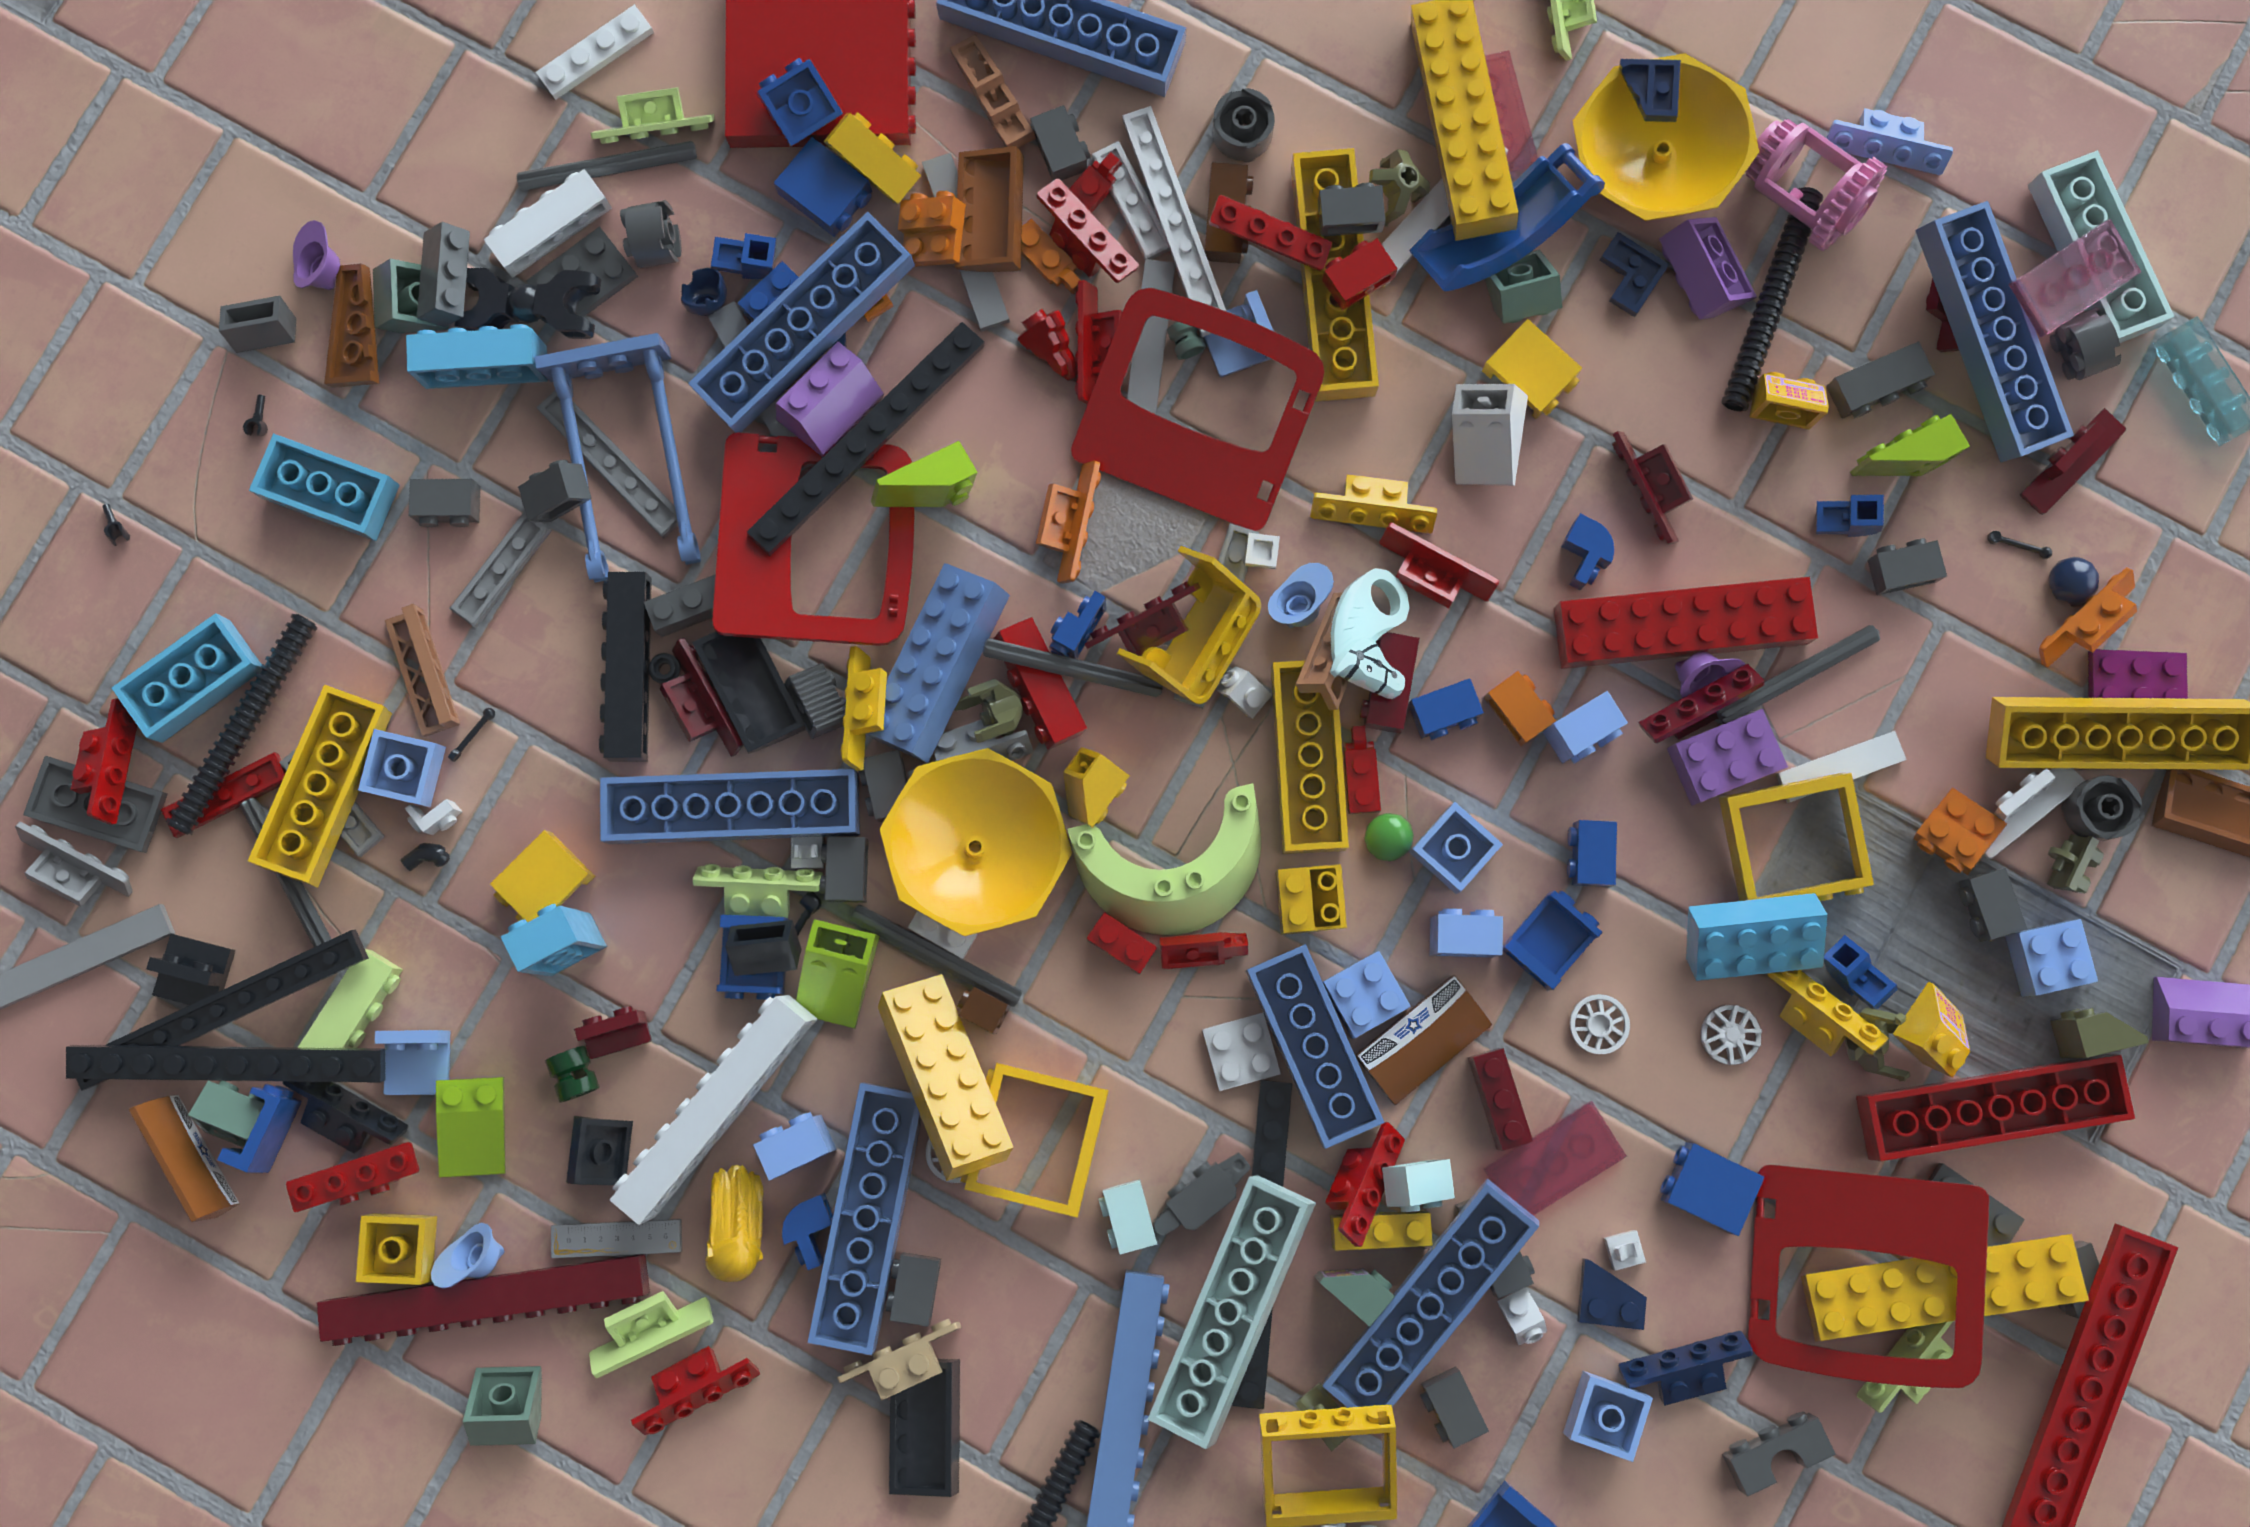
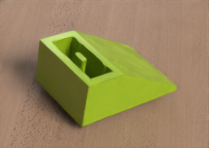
(1915, 451)
(836, 972)

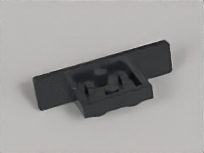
(345, 1116)

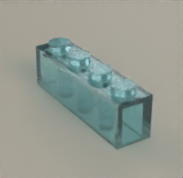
(2206, 380)

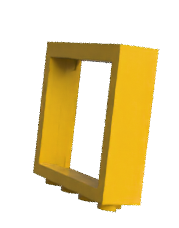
(1738, 848)
(994, 1081)
(1330, 1505)

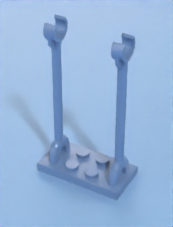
(621, 357)

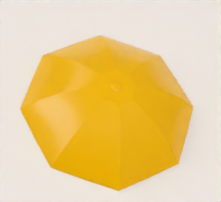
(1668, 166)
(975, 842)

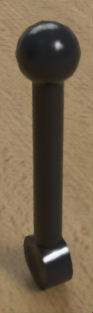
(1995, 537)
(488, 714)

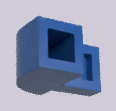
(749, 257)
(1856, 517)
(1592, 543)
(1856, 975)
(802, 1223)

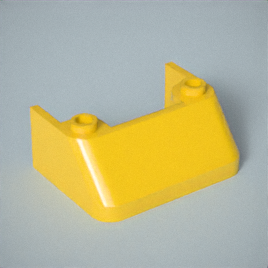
(1215, 632)

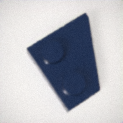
(1653, 87)
(1609, 1300)

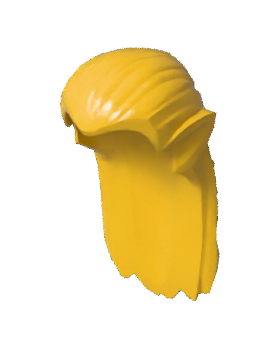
(735, 1224)

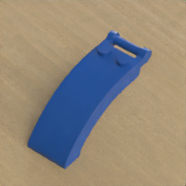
(1543, 204)

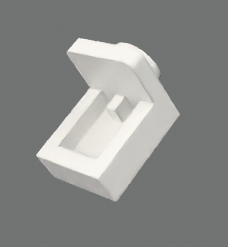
(1244, 691)
(437, 819)
(1523, 1317)

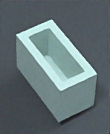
(1418, 1184)
(1128, 1216)

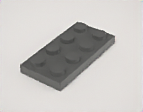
(58, 805)

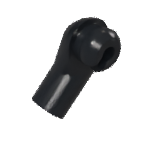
(426, 852)

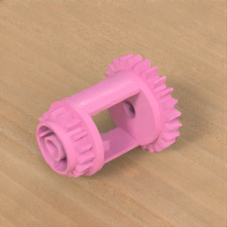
(1844, 204)

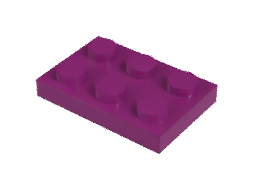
(2137, 674)

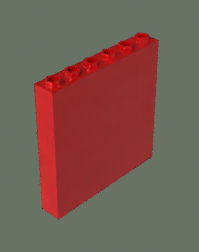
(854, 46)

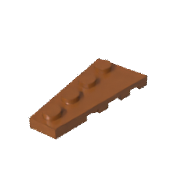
(352, 337)

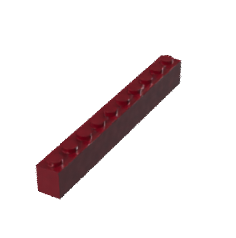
(483, 1298)

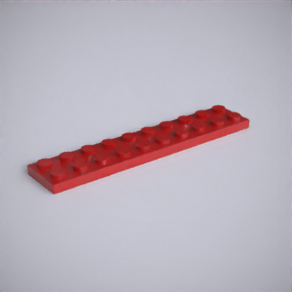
(2091, 1380)

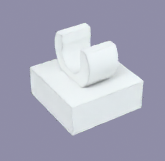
(1262, 551)
(806, 852)
(1624, 1250)

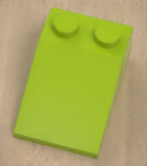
(928, 482)
(470, 1126)

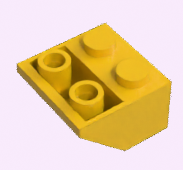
(1092, 785)
(1311, 899)

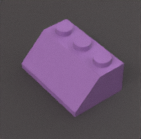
(1706, 267)
(828, 399)
(2201, 1012)

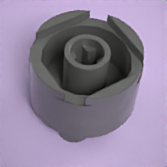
(1231, 113)
(651, 234)
(2086, 345)
(2115, 820)

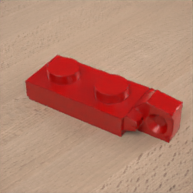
(1096, 182)
(1361, 773)
(1201, 949)

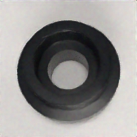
(658, 661)

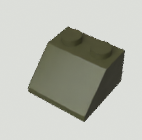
(2091, 1034)

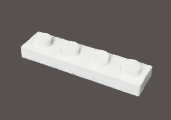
(595, 52)

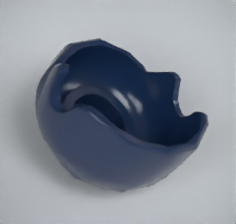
(704, 293)
(2074, 580)

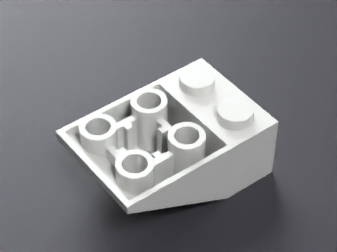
(1487, 433)

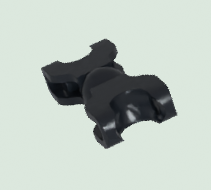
(551, 302)

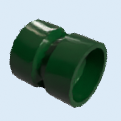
(567, 1063)

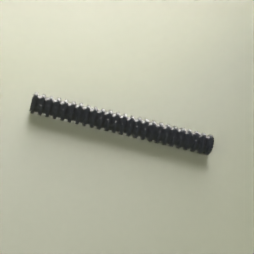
(1769, 307)
(241, 724)
(1062, 1475)

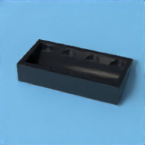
(749, 689)
(926, 1435)

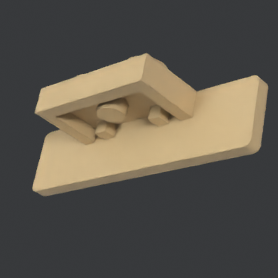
(903, 1367)

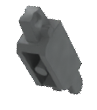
(1203, 1195)

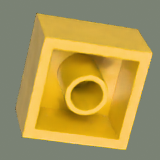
(396, 1248)

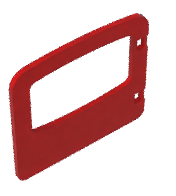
(1178, 460)
(755, 588)
(1877, 1215)

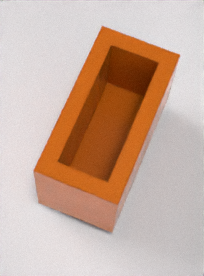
(1520, 707)

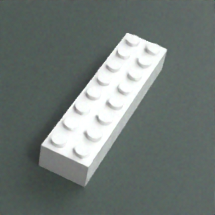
(713, 1108)

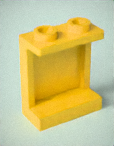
(1534, 366)
(540, 877)

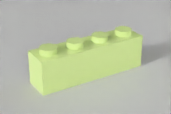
(353, 1004)

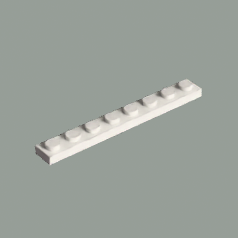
(1172, 208)

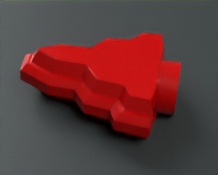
(1049, 342)

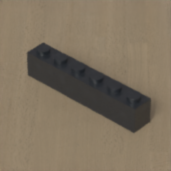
(627, 667)

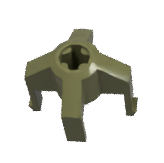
(1399, 183)
(1000, 708)
(1874, 1063)

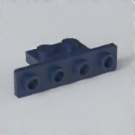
(1688, 1369)

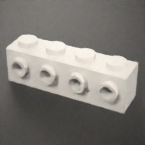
(547, 223)

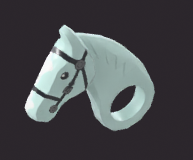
(1358, 626)

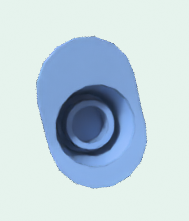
(1300, 596)
(469, 1256)

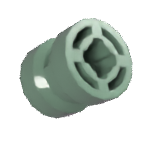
(1186, 340)

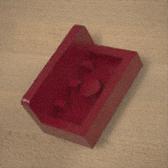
(614, 1034)

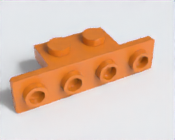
(1066, 520)
(2094, 621)

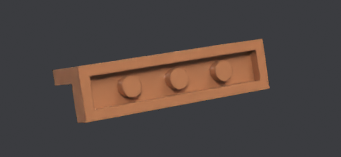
(429, 668)
(1316, 674)

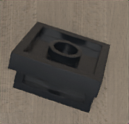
(190, 969)
(598, 1151)

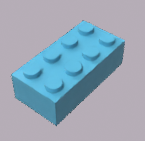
(475, 357)
(324, 487)
(187, 678)
(1756, 936)
(552, 940)

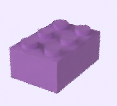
(1727, 757)

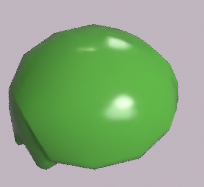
(1389, 837)

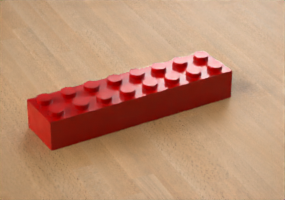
(1685, 622)
(1995, 1107)

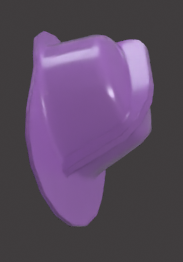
(313, 259)
(1702, 670)

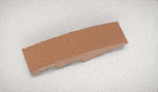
(992, 92)

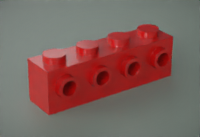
(1042, 691)

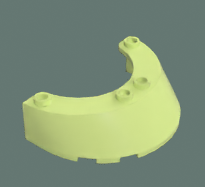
(1179, 897)

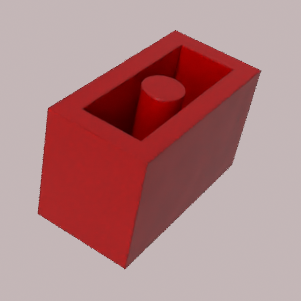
(1359, 273)
(1121, 943)

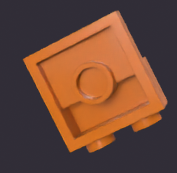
(932, 228)
(1959, 832)

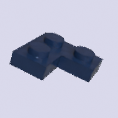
(1640, 269)

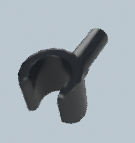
(257, 419)
(114, 528)
(811, 903)

